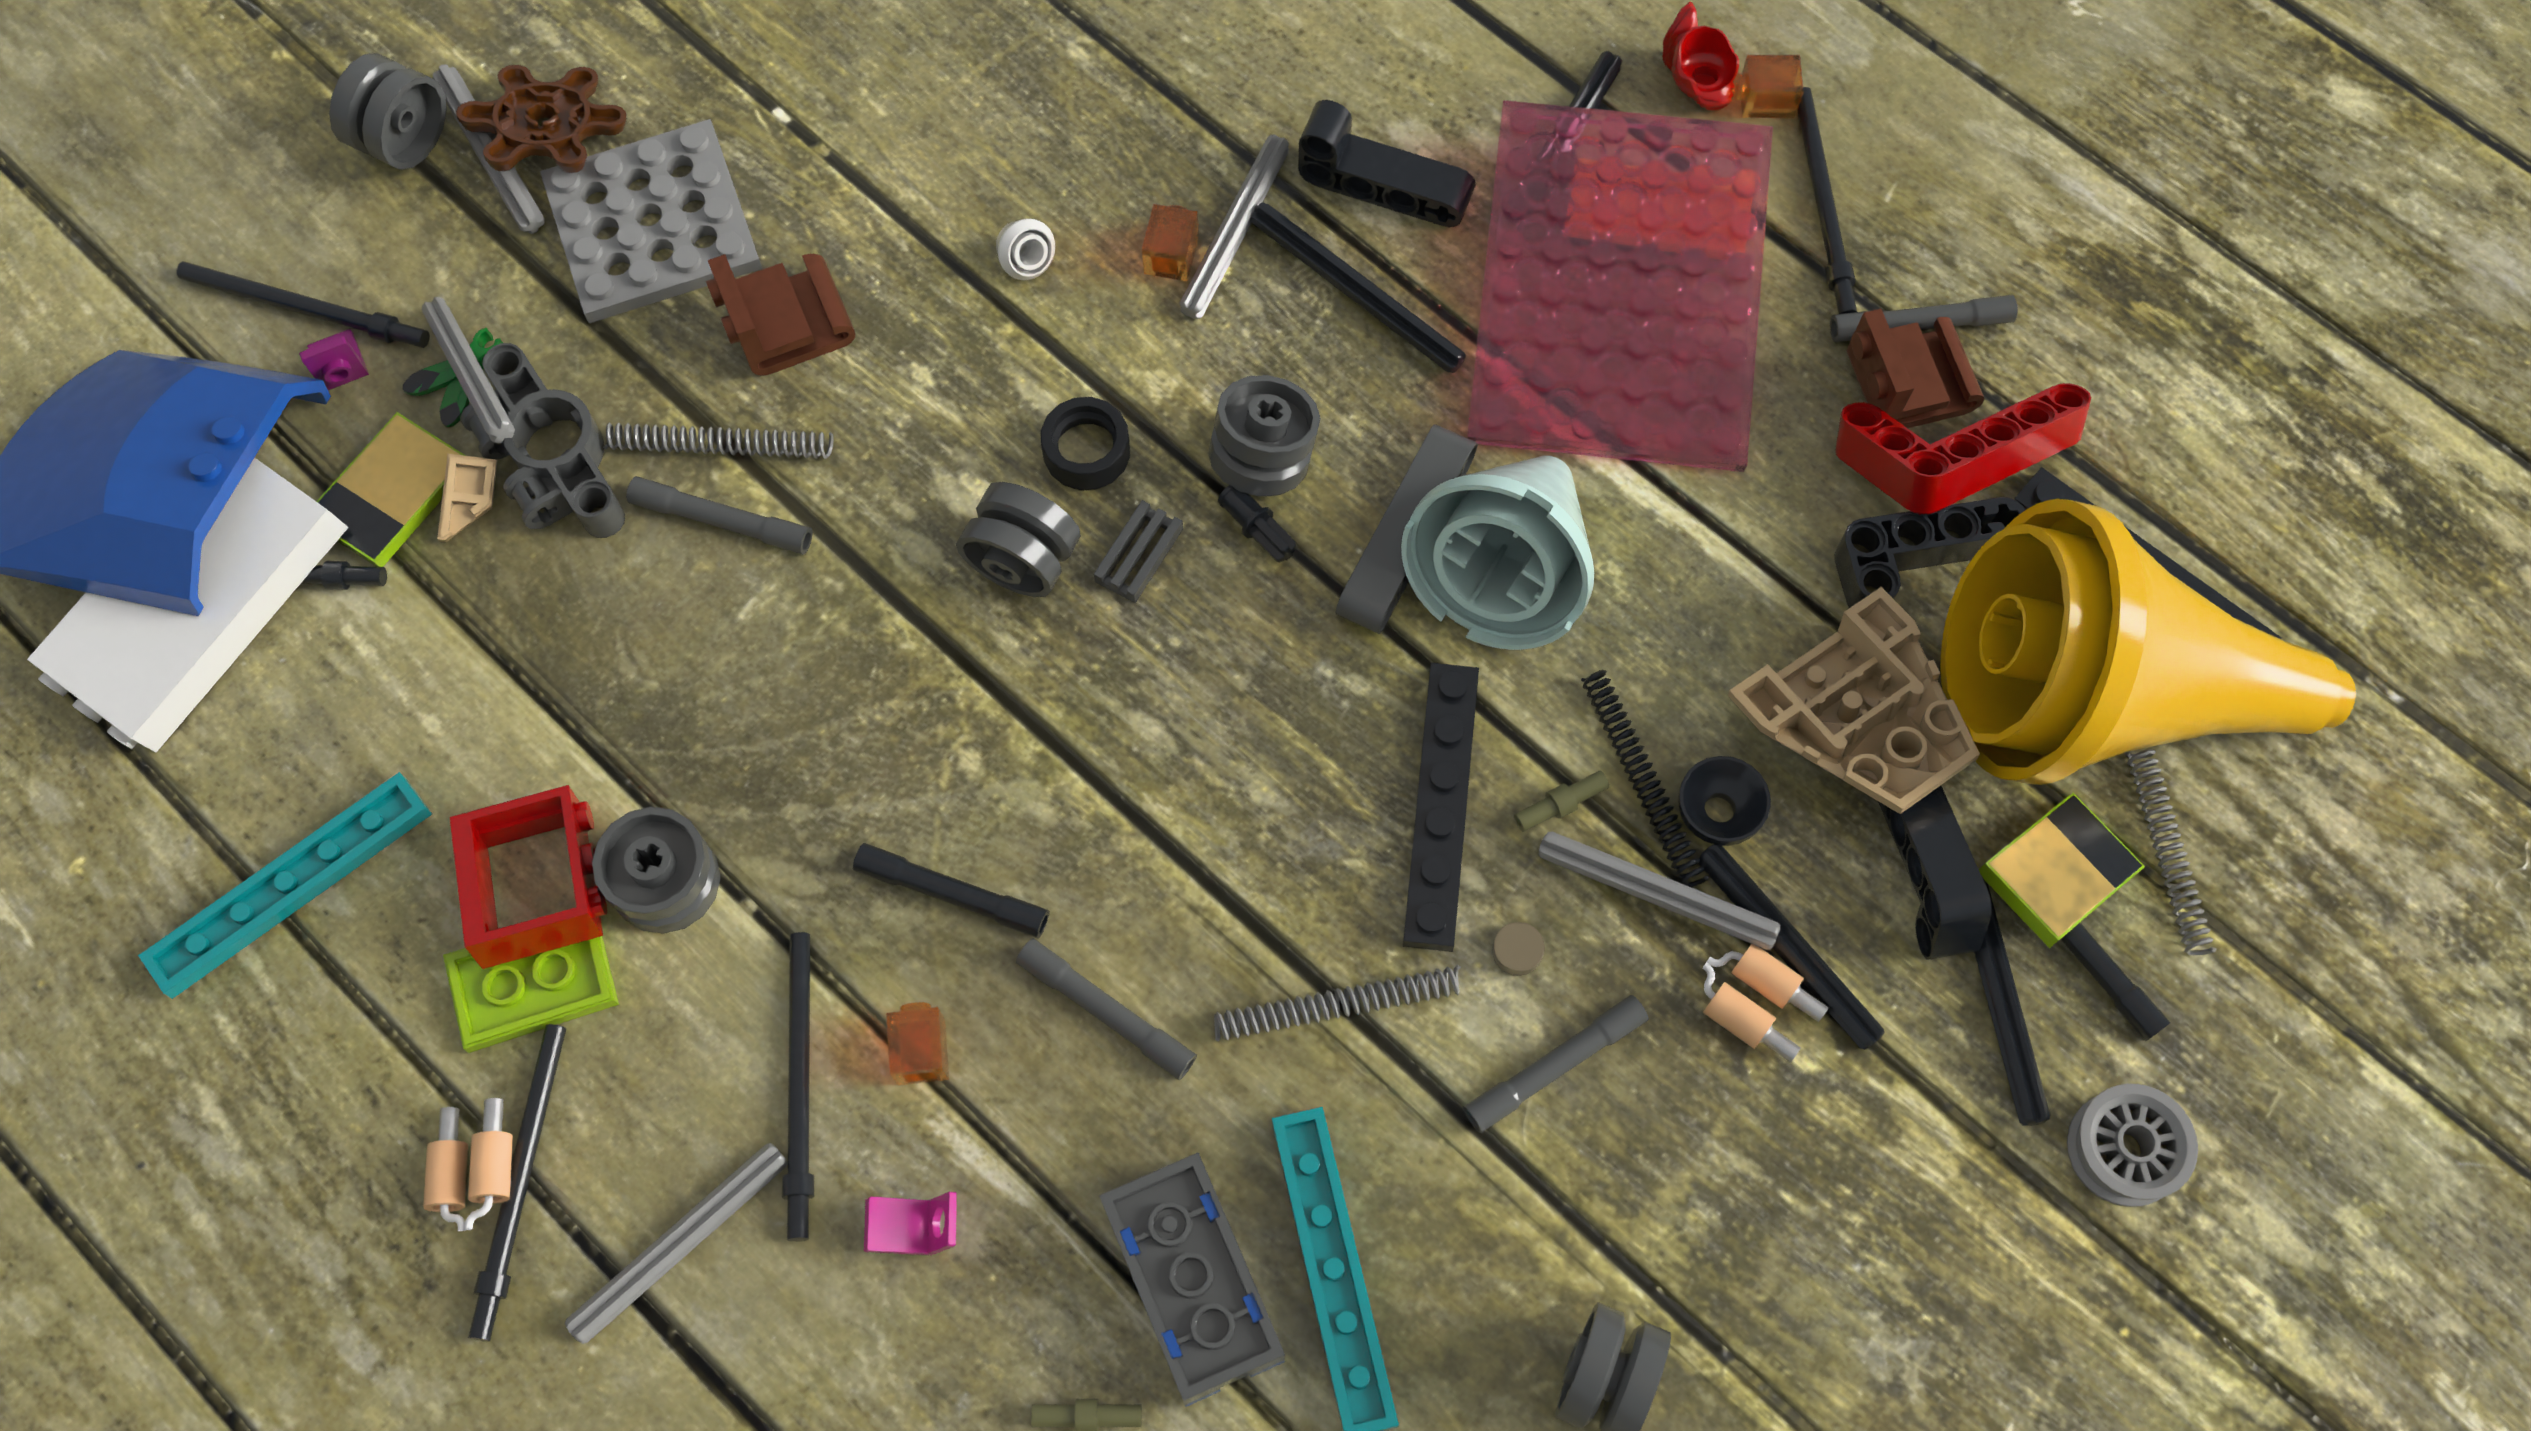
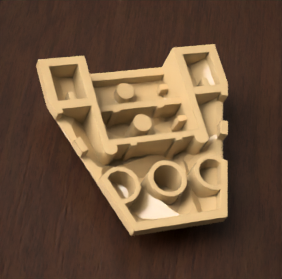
(1865, 707)

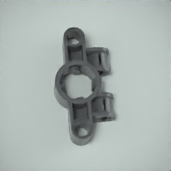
(559, 484)

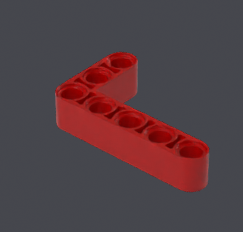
(1942, 473)

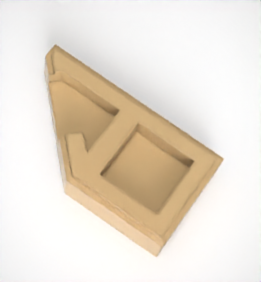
(466, 493)

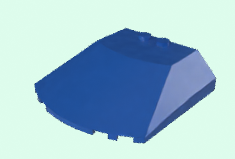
(132, 470)

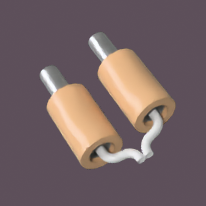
(1746, 1018)
(489, 1166)

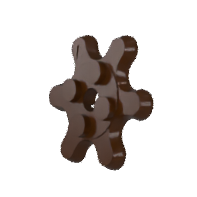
(526, 101)

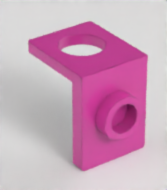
(910, 1225)

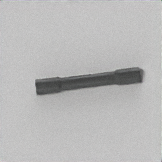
(1974, 313)
(767, 529)
(1151, 1041)
(1508, 1095)

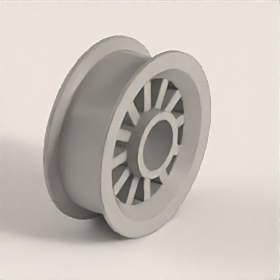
(2164, 1114)

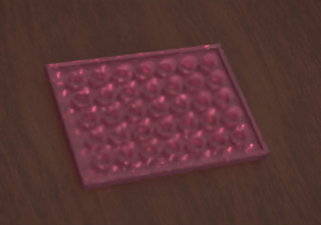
(1622, 286)

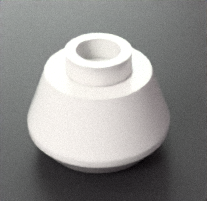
(1025, 248)

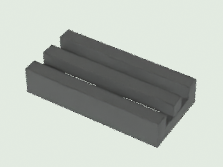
(1157, 519)

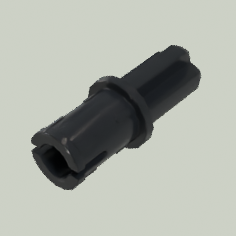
(1258, 523)

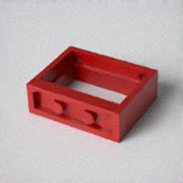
(511, 821)

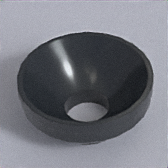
(1736, 783)

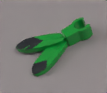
(442, 375)

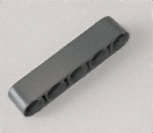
(1380, 573)

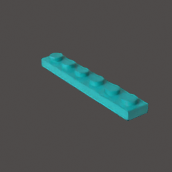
(284, 885)
(1334, 1272)

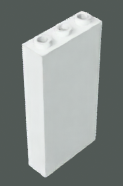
(153, 664)

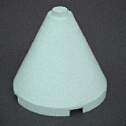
(1502, 553)

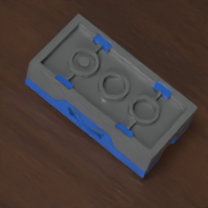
(1192, 1279)

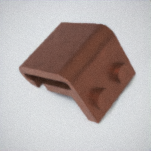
(781, 316)
(1913, 373)

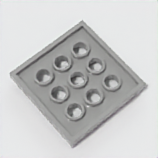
(635, 244)

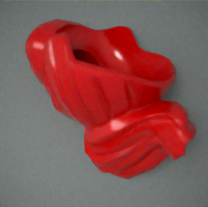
(1700, 60)

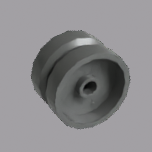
(387, 110)
(1263, 435)
(1018, 539)
(656, 870)
(1605, 1372)

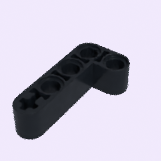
(1380, 173)
(1933, 546)
(1944, 875)

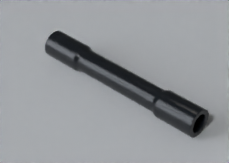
(899, 871)
(2127, 997)

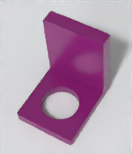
(335, 359)

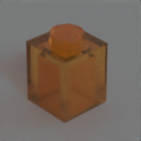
(1769, 86)
(1170, 242)
(917, 1044)

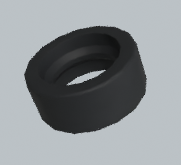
(1080, 412)

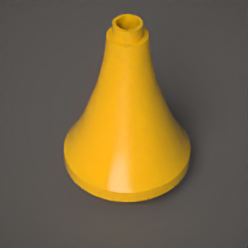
(2090, 649)

